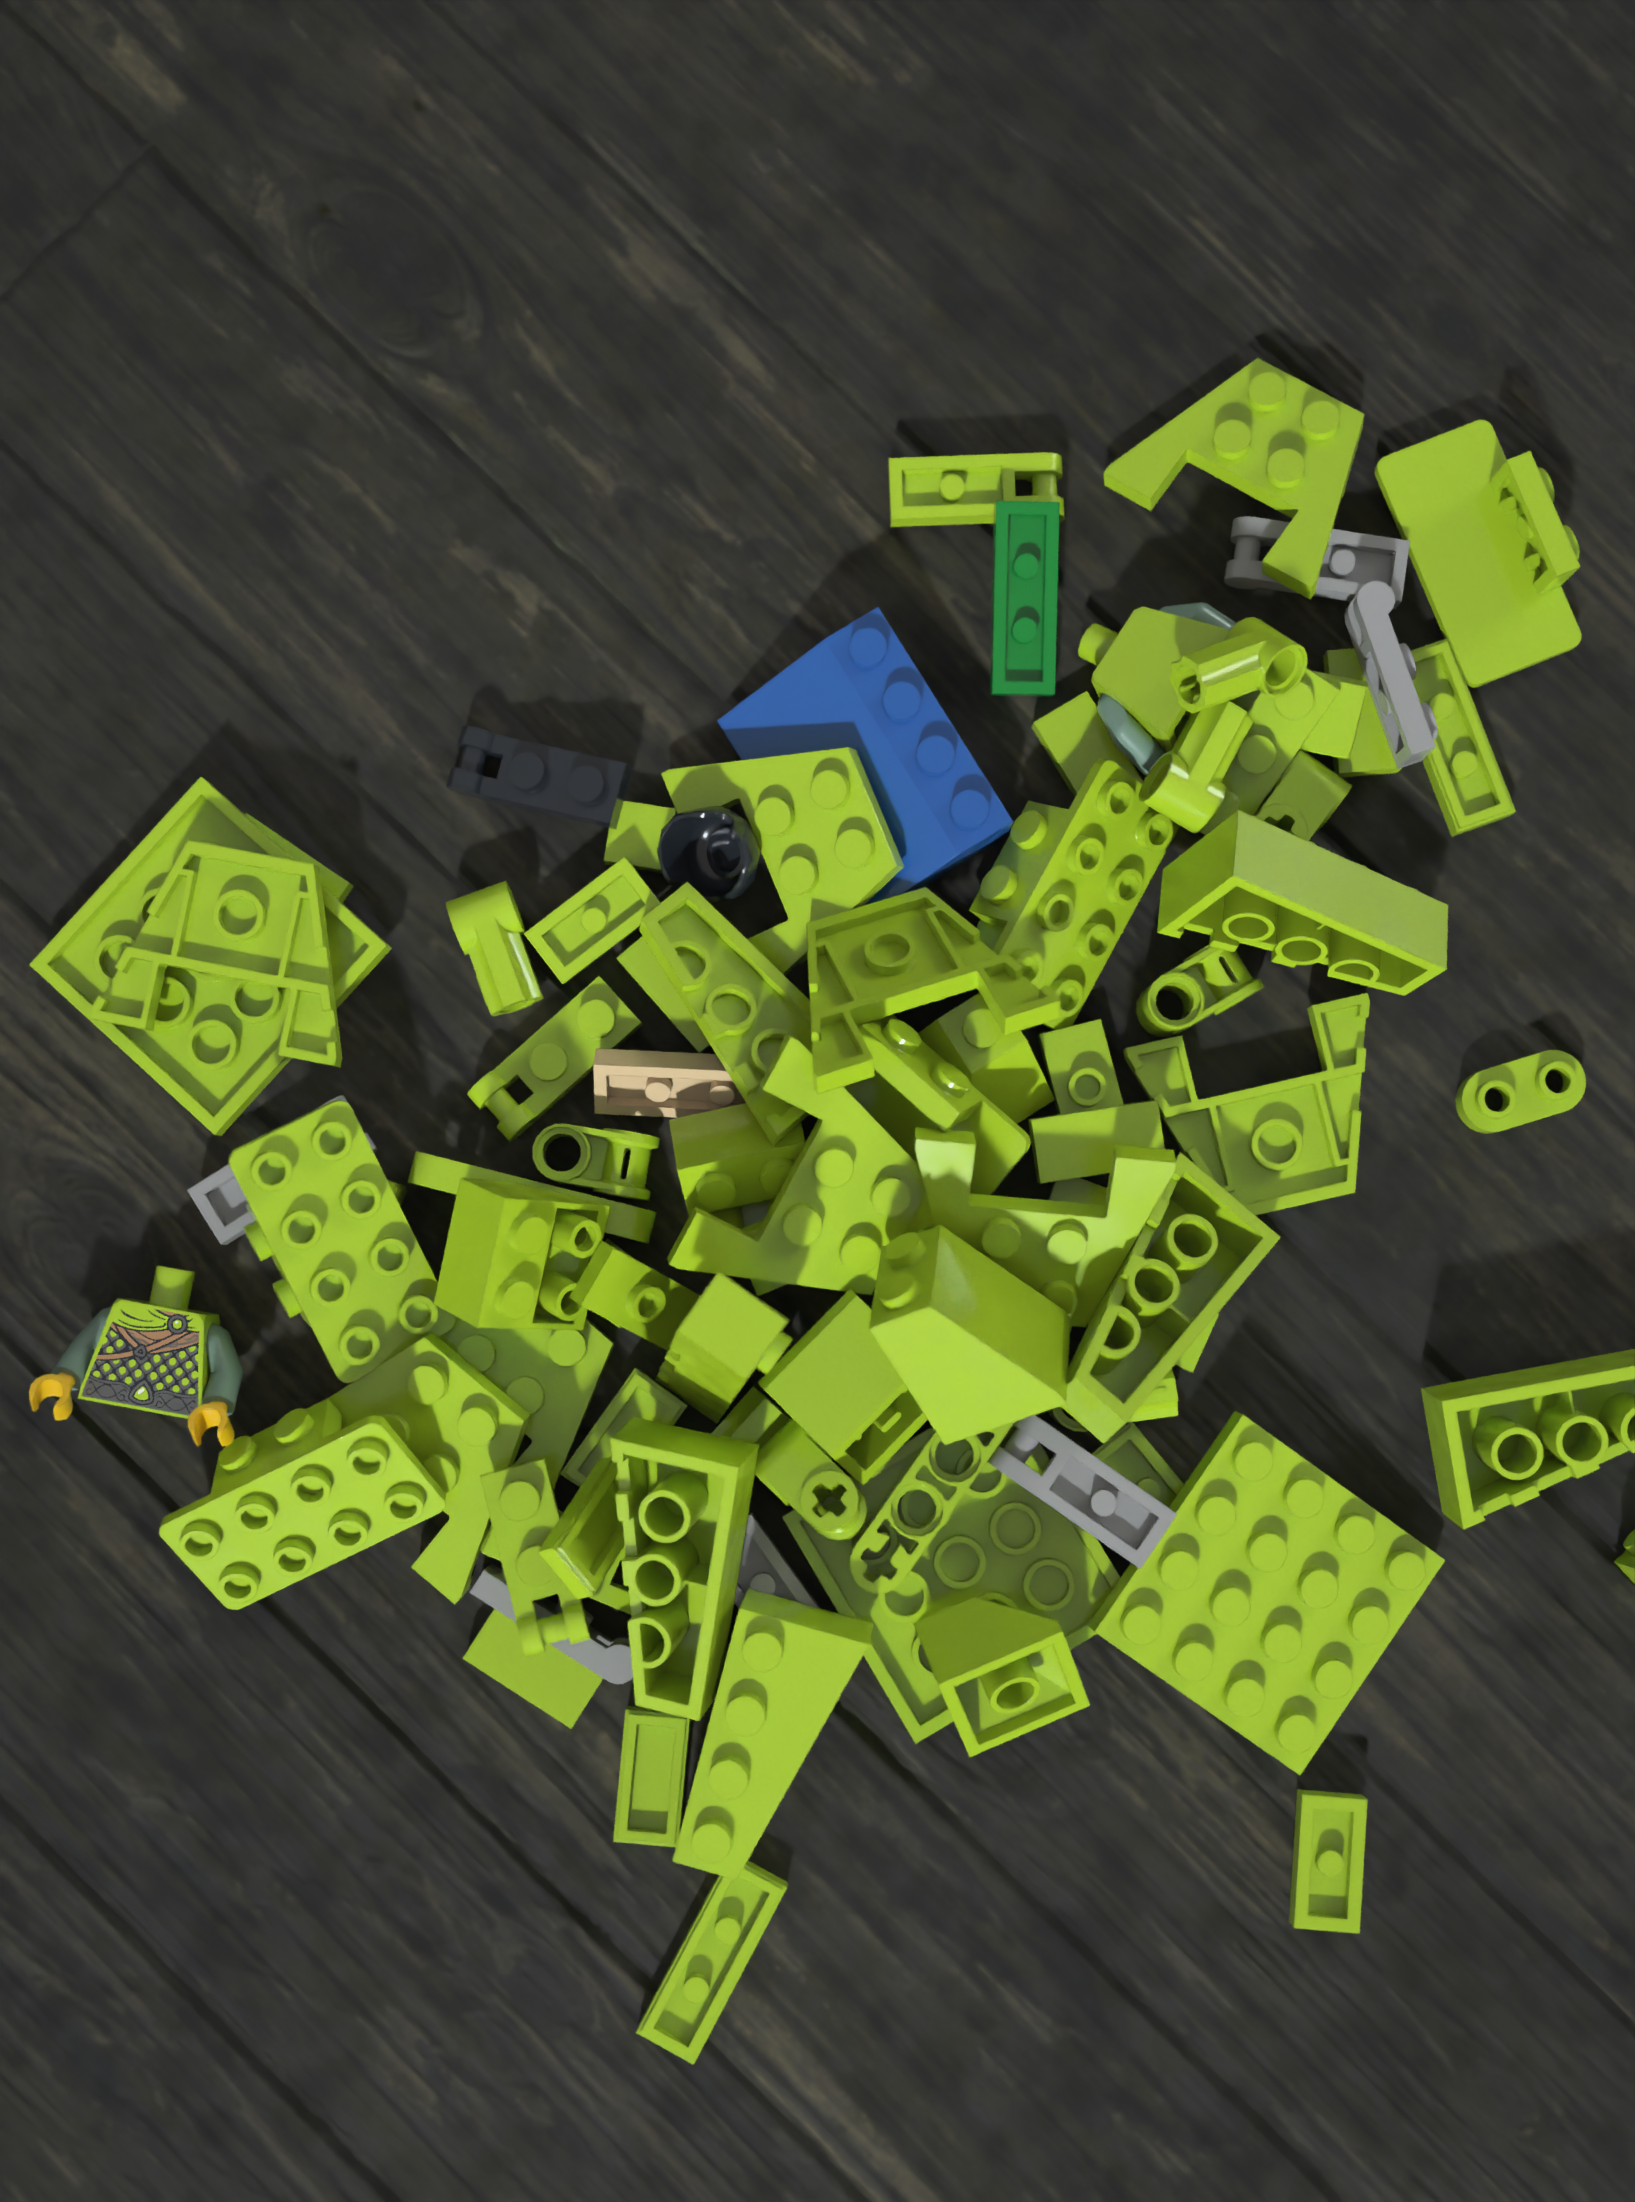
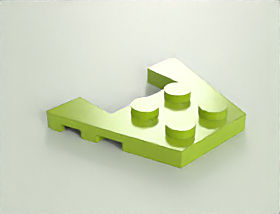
(1268, 441)
(813, 828)
(241, 921)
(897, 959)
(1274, 1140)
(835, 1207)
(1052, 1246)
(544, 1373)
(456, 1430)

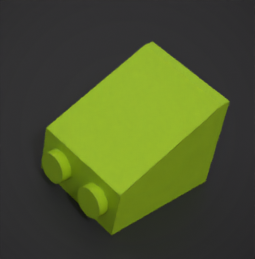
(967, 1335)

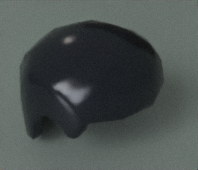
(709, 851)

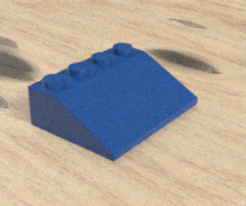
(870, 697)

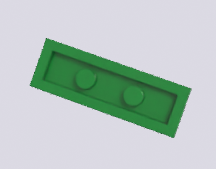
(1024, 598)

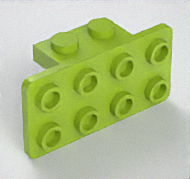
(1485, 549)
(1073, 883)
(923, 1090)
(338, 1240)
(299, 1503)

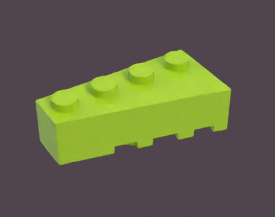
(1303, 905)
(1163, 1297)
(722, 1346)
(1526, 1430)
(684, 1537)
(770, 1705)

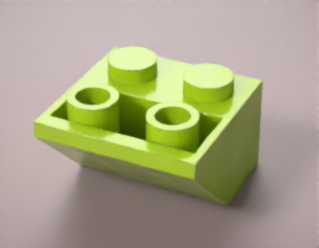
(731, 1164)
(518, 1255)
(846, 1390)

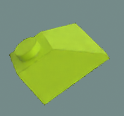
(993, 1062)
(1000, 1670)

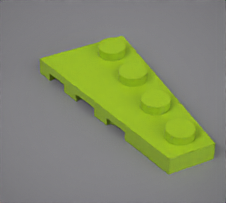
(733, 997)

